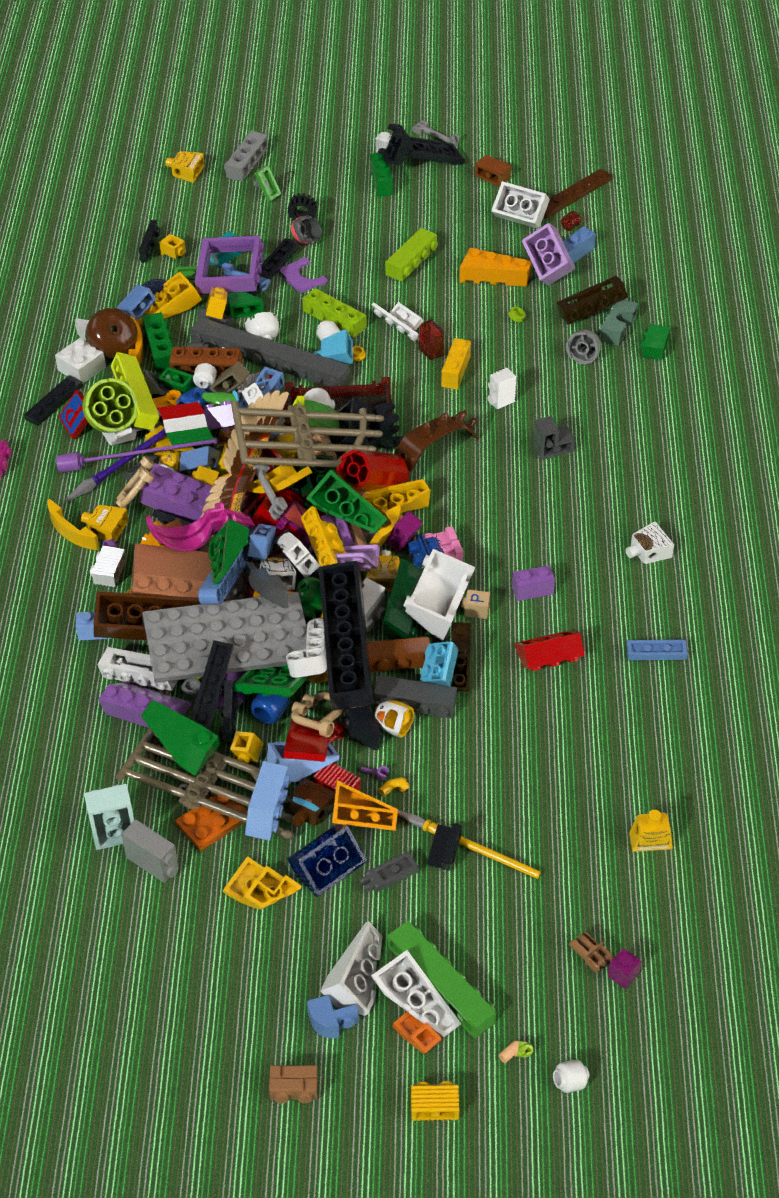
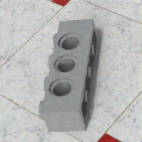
(246, 156)

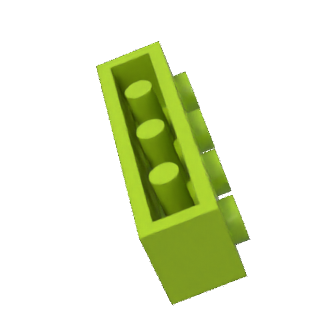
(411, 254)
(330, 309)

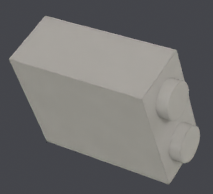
(150, 851)

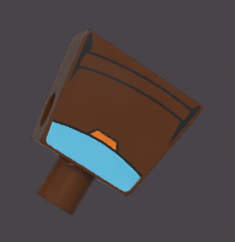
(311, 803)

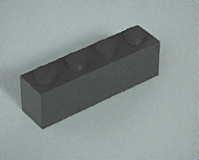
(421, 696)

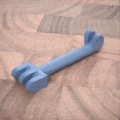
(230, 271)

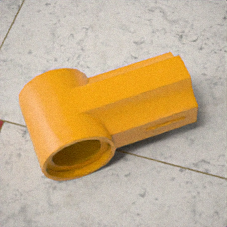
(168, 400)

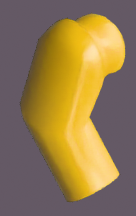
(391, 784)

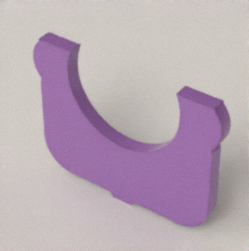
(299, 283)

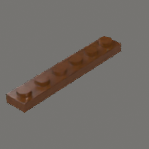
(577, 191)

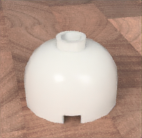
(263, 325)

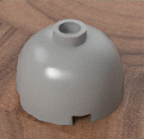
(583, 346)

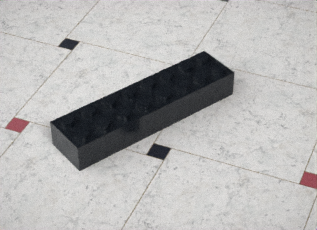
(345, 636)

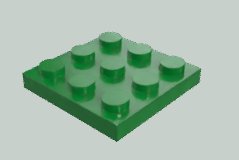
(269, 681)

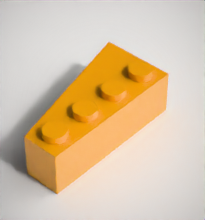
(494, 268)

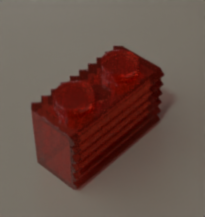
(431, 339)

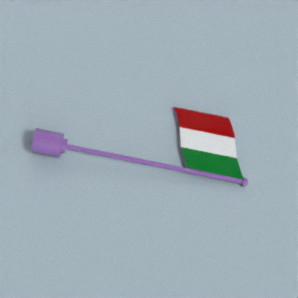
(183, 425)

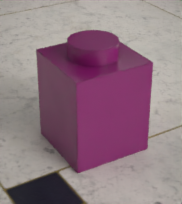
(624, 968)

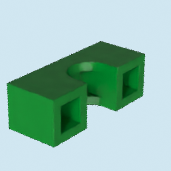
(381, 172)

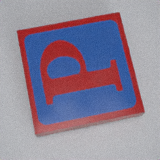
(73, 416)

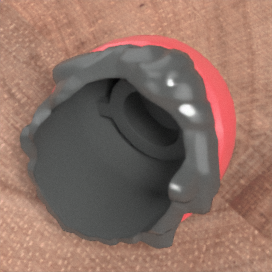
(306, 230)

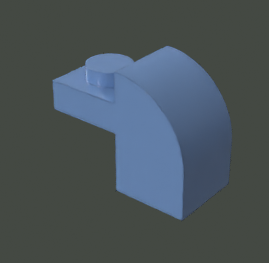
(329, 1021)

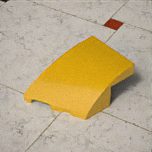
(280, 478)
(393, 516)
(259, 885)

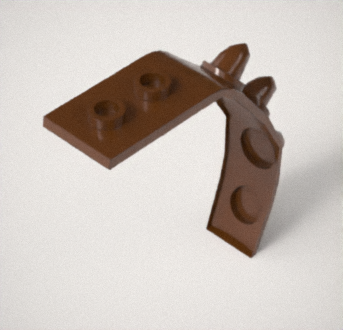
(422, 437)

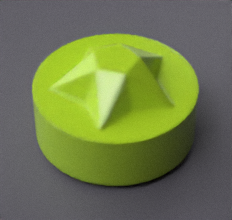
(517, 314)

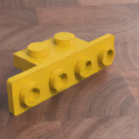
(323, 537)

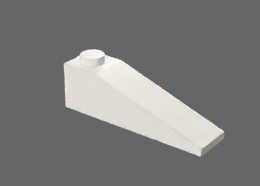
(351, 976)
(412, 990)

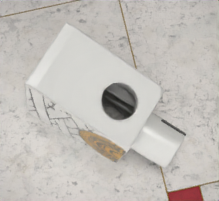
(650, 544)

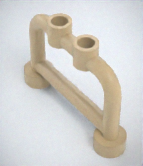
(136, 482)
(325, 725)

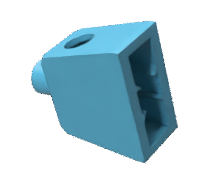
(337, 347)

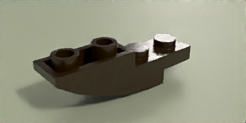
(462, 639)

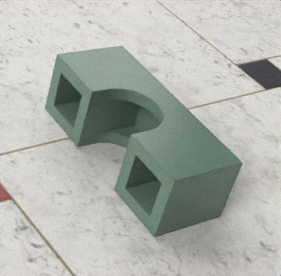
(615, 323)

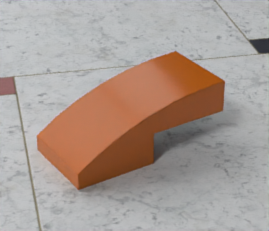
(416, 1033)

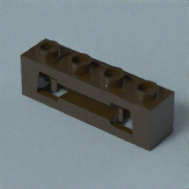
(592, 300)

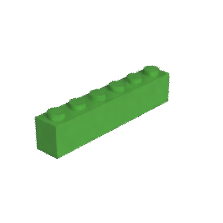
(461, 997)

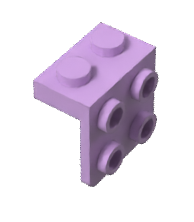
(365, 555)

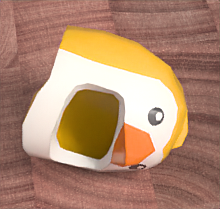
(394, 717)

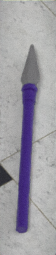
(88, 485)

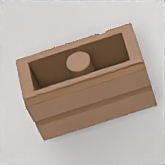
(293, 1083)

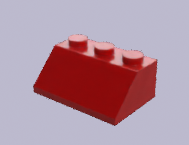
(550, 650)

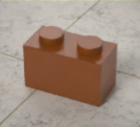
(492, 170)

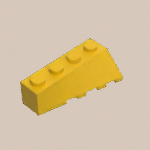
(407, 495)

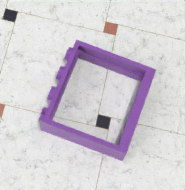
(229, 283)

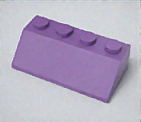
(130, 701)

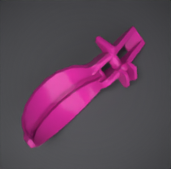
(197, 533)

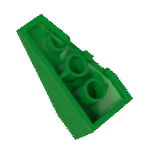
(341, 500)
(226, 547)
(183, 738)

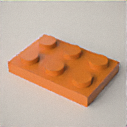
(206, 825)

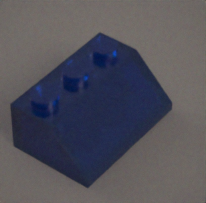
(327, 859)

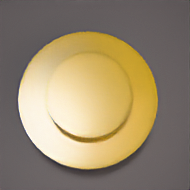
(358, 353)

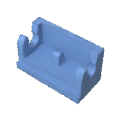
(201, 456)

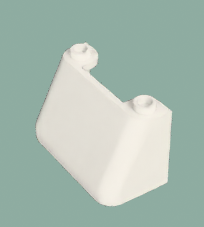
(438, 592)

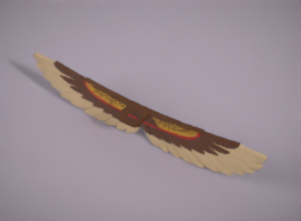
(232, 488)

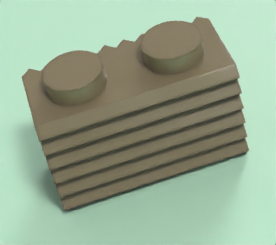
(230, 378)

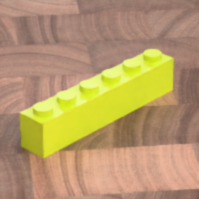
(127, 369)

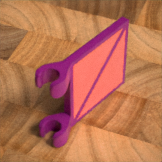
(293, 518)

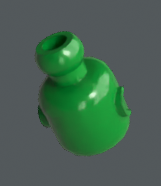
(310, 597)

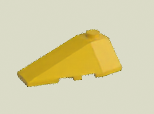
(175, 298)

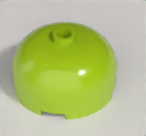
(113, 402)

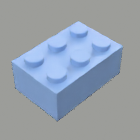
(266, 801)

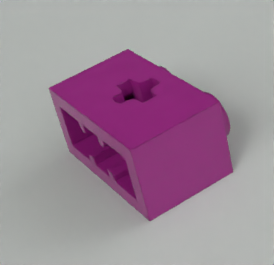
(403, 532)

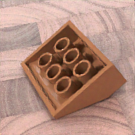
(168, 571)

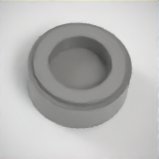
(191, 687)

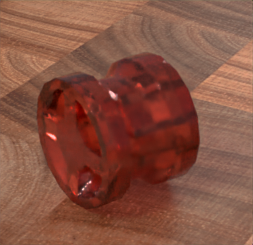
(570, 221)

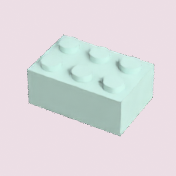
(109, 814)

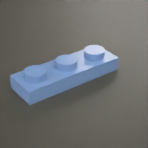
(656, 650)

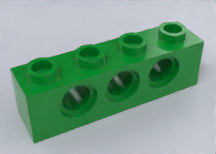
(158, 339)

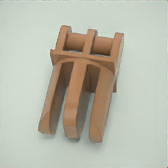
(591, 950)

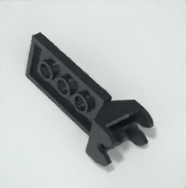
(402, 146)
(386, 426)

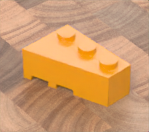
(362, 810)

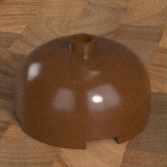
(100, 336)

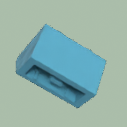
(439, 663)

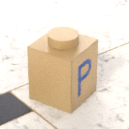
(476, 604)

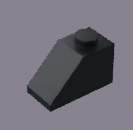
(362, 726)

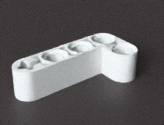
(313, 658)

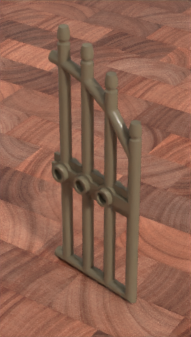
(302, 435)
(200, 785)

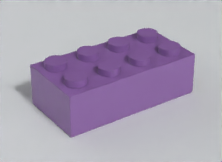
(175, 494)

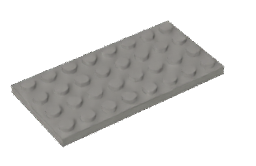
(257, 628)

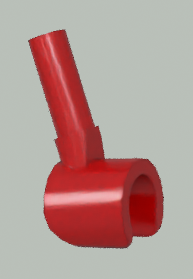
(338, 732)

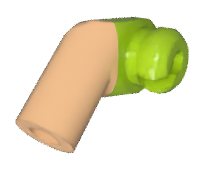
(516, 1049)

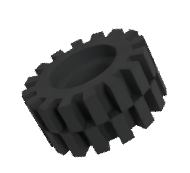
(303, 201)

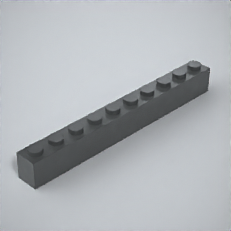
(272, 353)

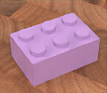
(548, 254)

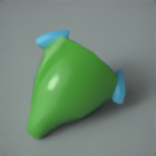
(218, 397)

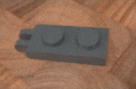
(389, 873)

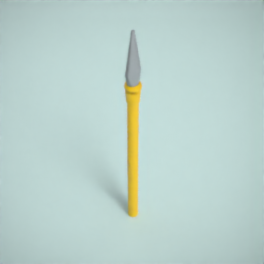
(431, 827)

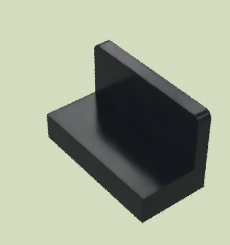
(445, 846)

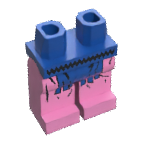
(443, 542)

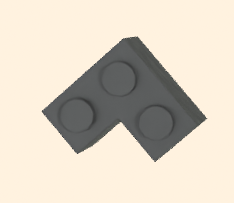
(550, 439)

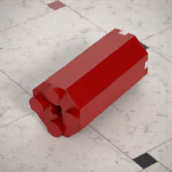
(372, 469)

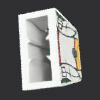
(282, 568)

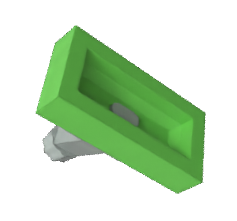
(267, 183)

